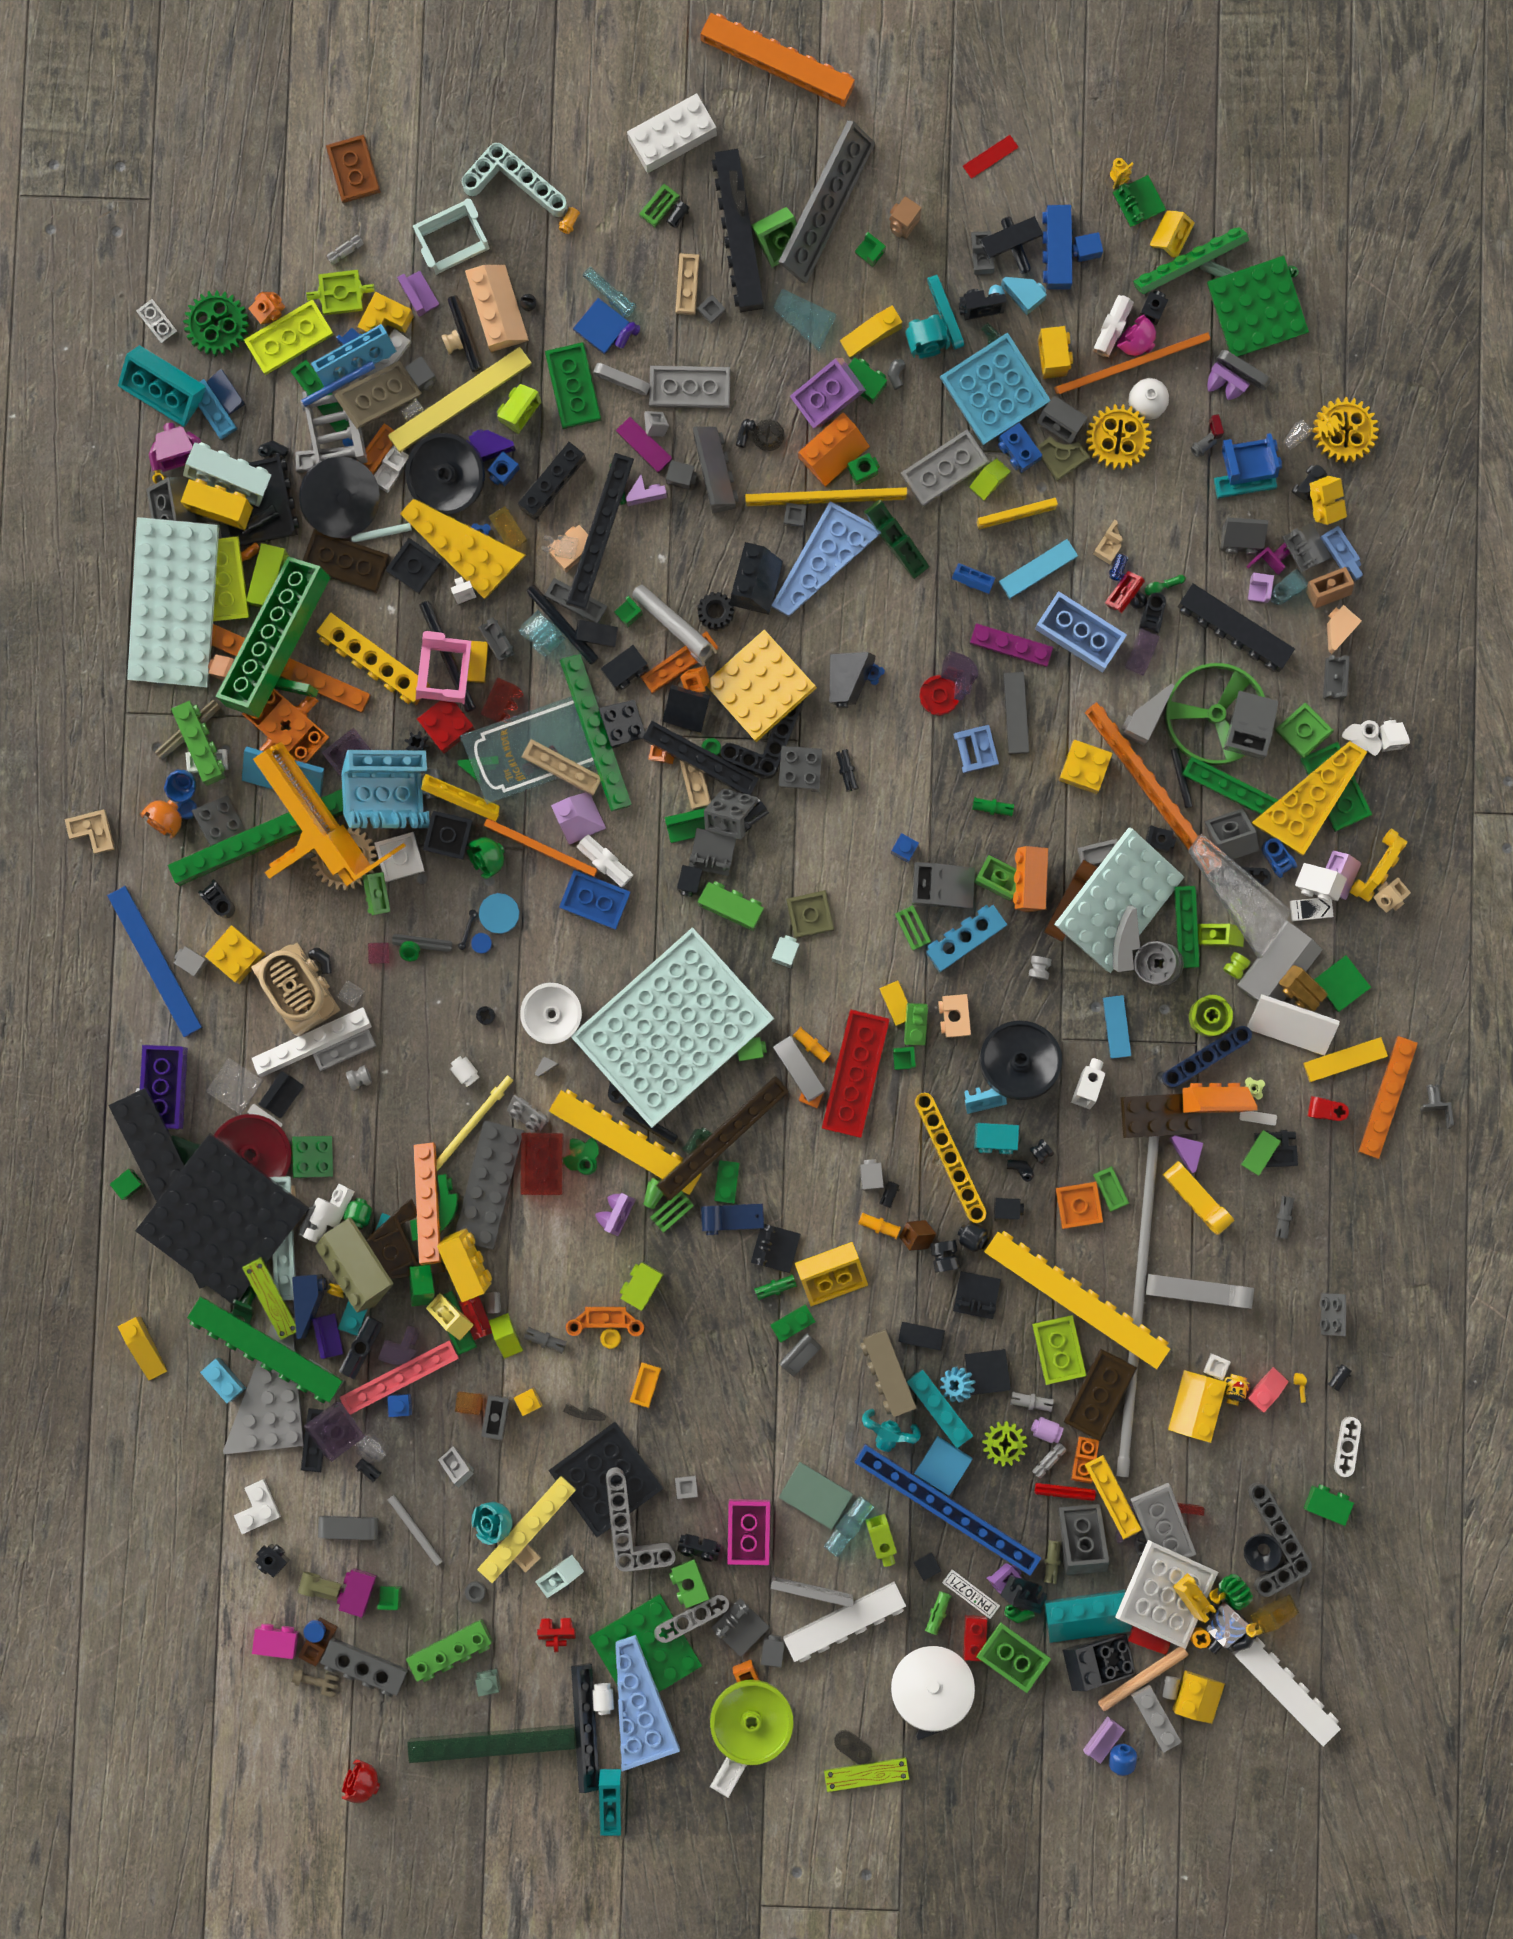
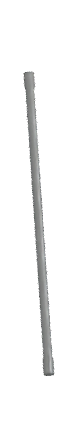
(1124, 1456)

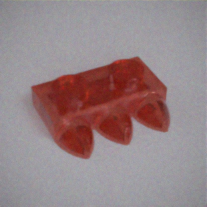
(500, 700)

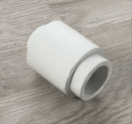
(464, 1071)
(603, 1698)

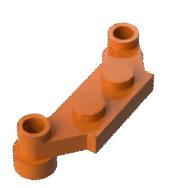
(605, 1318)

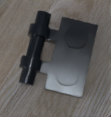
(1284, 1154)

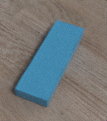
(216, 413)
(1116, 1027)

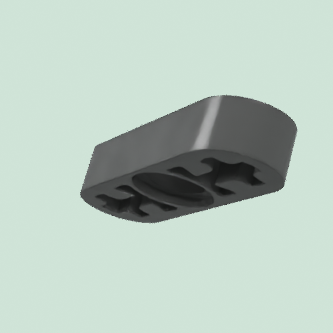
(1243, 369)

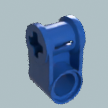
(1279, 858)

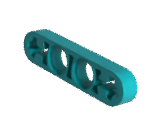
(945, 311)

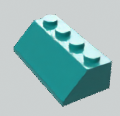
(161, 385)
(1084, 1616)

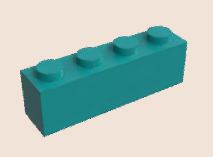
(939, 1408)

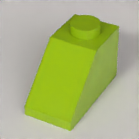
(1220, 935)

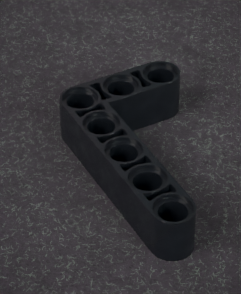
(767, 757)

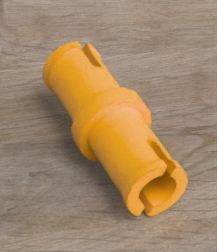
(811, 1044)
(879, 1225)

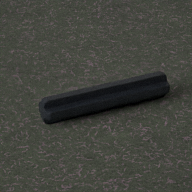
(1018, 252)
(658, 1130)

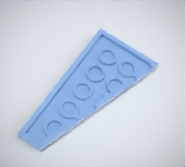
(830, 547)
(642, 1717)

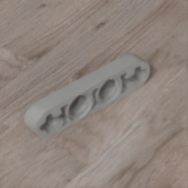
(690, 1615)

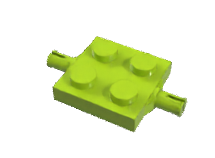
(340, 292)

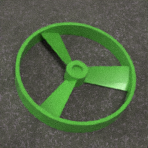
(1215, 714)

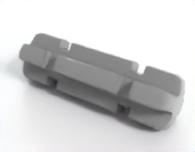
(345, 249)
(1049, 1460)

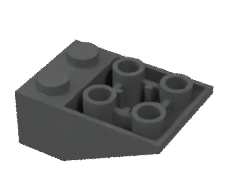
(1251, 725)
(943, 885)

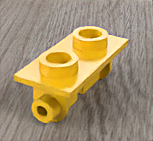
(1120, 172)

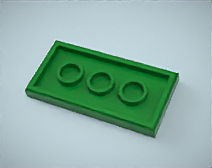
(573, 385)
(1351, 804)

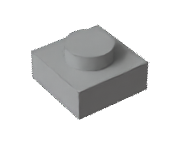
(686, 1487)

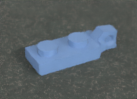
(1342, 552)

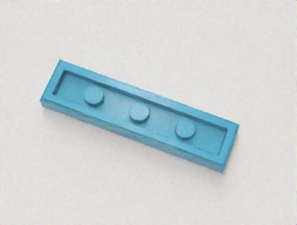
(1038, 569)

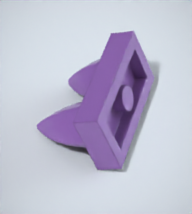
(1221, 374)
(615, 1220)

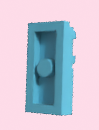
(983, 1101)

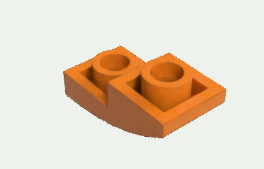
(1085, 1452)

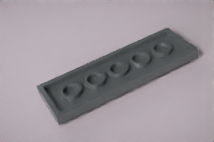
(489, 1182)

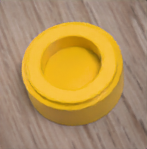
(610, 1338)

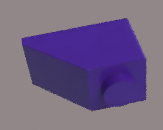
(490, 444)

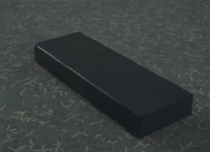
(1011, 237)
(312, 1456)

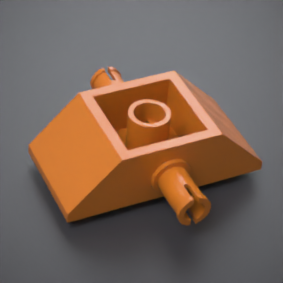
(304, 736)

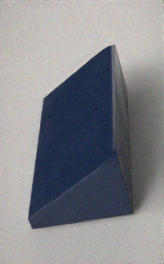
(225, 392)

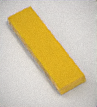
(1017, 513)
(460, 797)
(1345, 1059)
(1113, 1497)

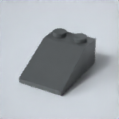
(1083, 1539)

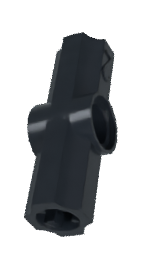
(354, 1359)

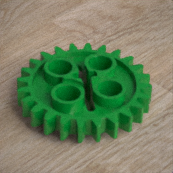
(208, 307)

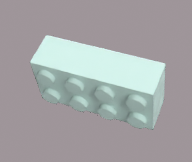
(227, 472)

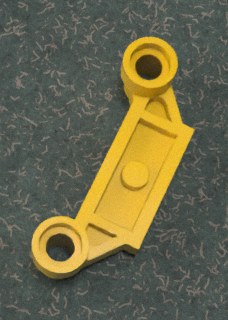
(1379, 875)

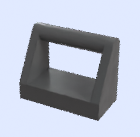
(800, 1354)

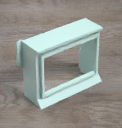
(442, 219)

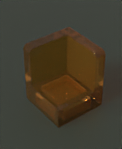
(469, 1402)

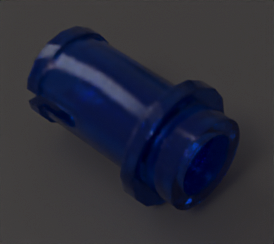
(1118, 567)

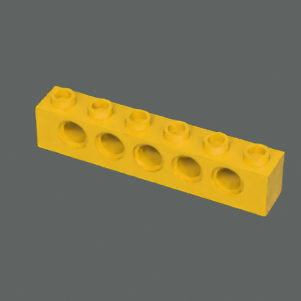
(334, 625)

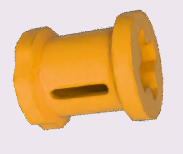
(1200, 1644)

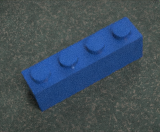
(1058, 247)

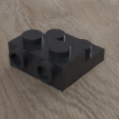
(975, 305)

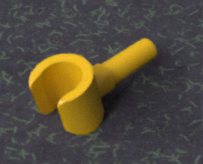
(1300, 1379)

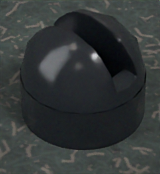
(528, 306)
(1135, 603)

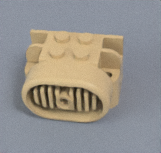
(309, 999)

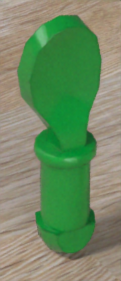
(1157, 587)

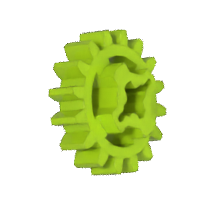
(1013, 1443)

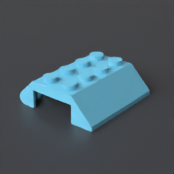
(384, 788)

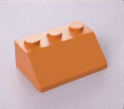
(833, 449)
(1031, 878)
(1217, 1098)

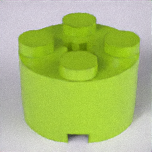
(1220, 1009)

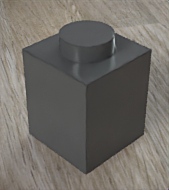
(421, 374)
(681, 475)
(772, 1651)

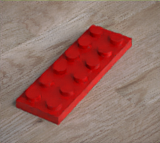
(855, 1073)

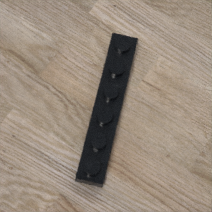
(699, 758)
(585, 1728)

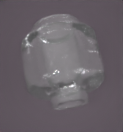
(371, 1448)

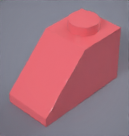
(1267, 1390)

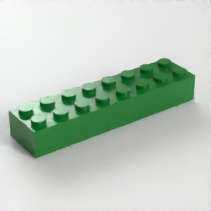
(273, 637)

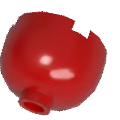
(360, 1783)

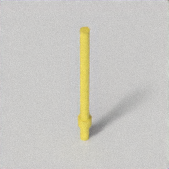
(496, 1094)

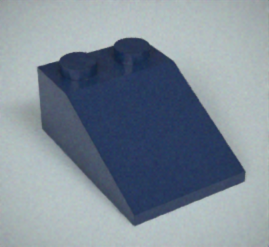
(307, 1295)

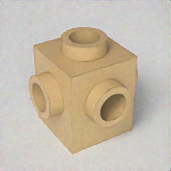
(1391, 895)

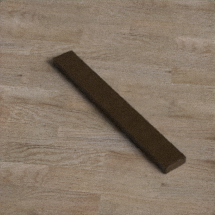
(722, 1138)

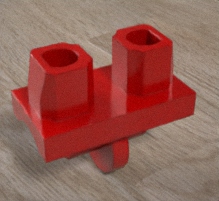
(552, 1635)

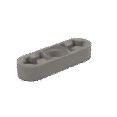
(621, 379)

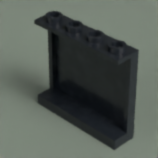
(277, 495)

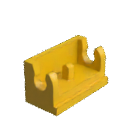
(1193, 1598)

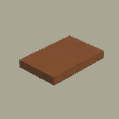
(353, 168)

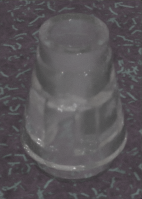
(1297, 434)

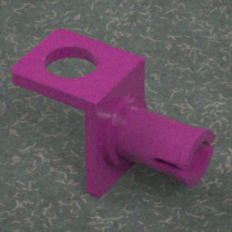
(1273, 559)

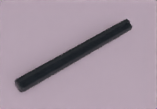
(447, 657)

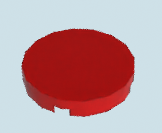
(938, 695)

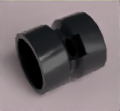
(945, 1263)

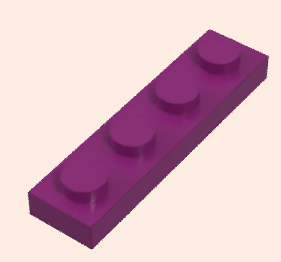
(1011, 645)

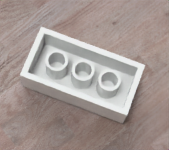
(672, 133)

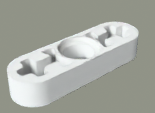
(1354, 1432)

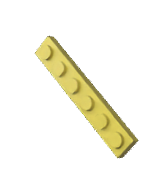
(526, 1529)

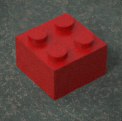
(445, 724)

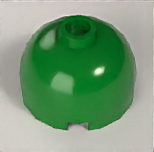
(486, 855)

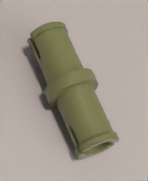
(1052, 1562)

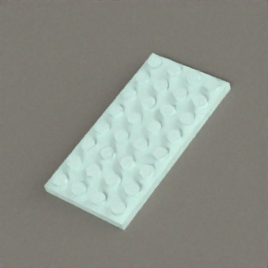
(173, 602)

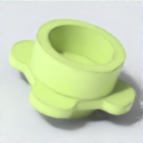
(1257, 1084)

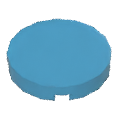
(499, 913)

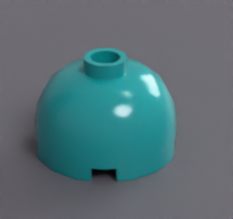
(492, 1522)

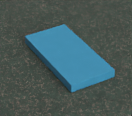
(252, 773)

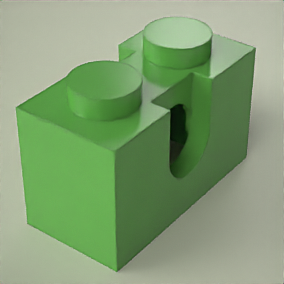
(691, 1571)

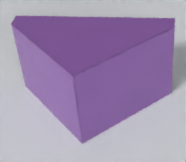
(1188, 1151)

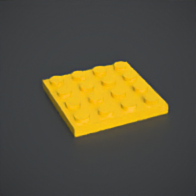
(760, 685)

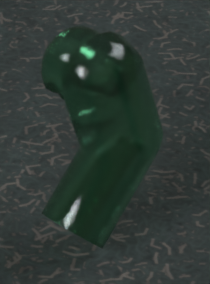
(990, 332)

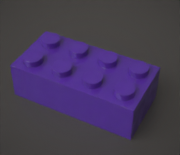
(165, 1077)

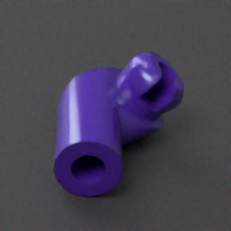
(624, 335)

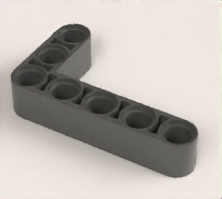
(1283, 1539)

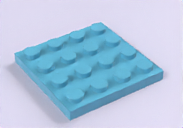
(995, 388)

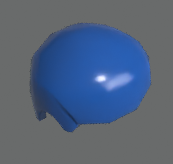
(180, 786)

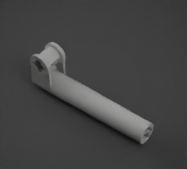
(699, 647)

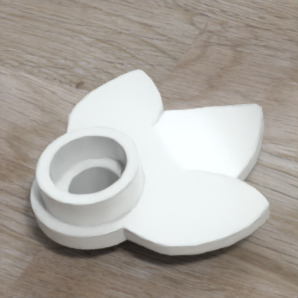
(1357, 735)

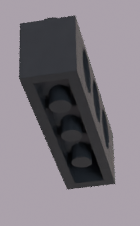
(552, 481)

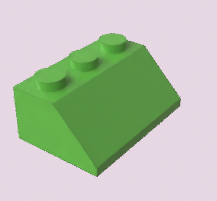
(731, 905)

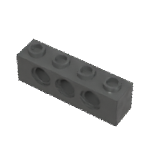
(376, 1664)

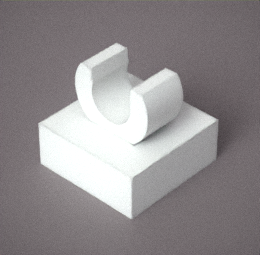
(462, 591)

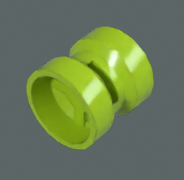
(1236, 965)

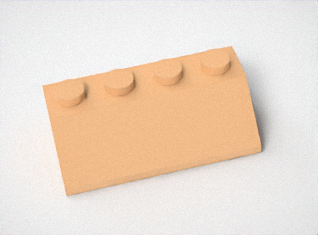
(496, 306)

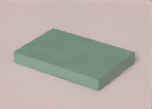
(815, 1495)

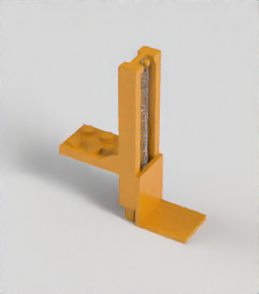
(317, 824)

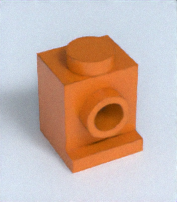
(695, 679)

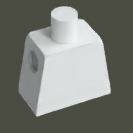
(1087, 1091)

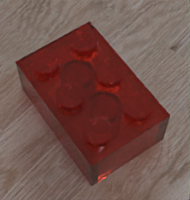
(542, 1164)

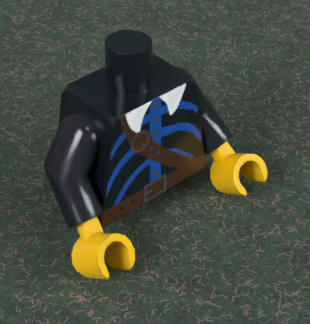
(1229, 1627)

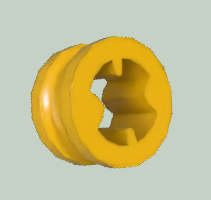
(335, 1290)

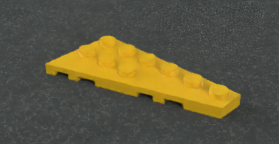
(467, 550)
(1304, 808)

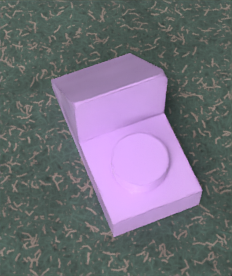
(640, 495)

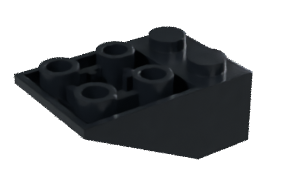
(1098, 1662)

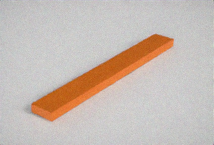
(1132, 363)

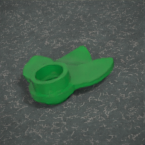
(581, 1153)

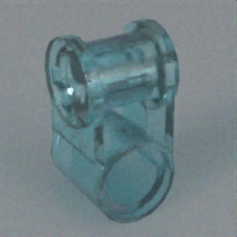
(1290, 586)

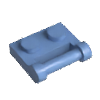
(982, 745)

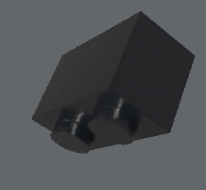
(625, 668)

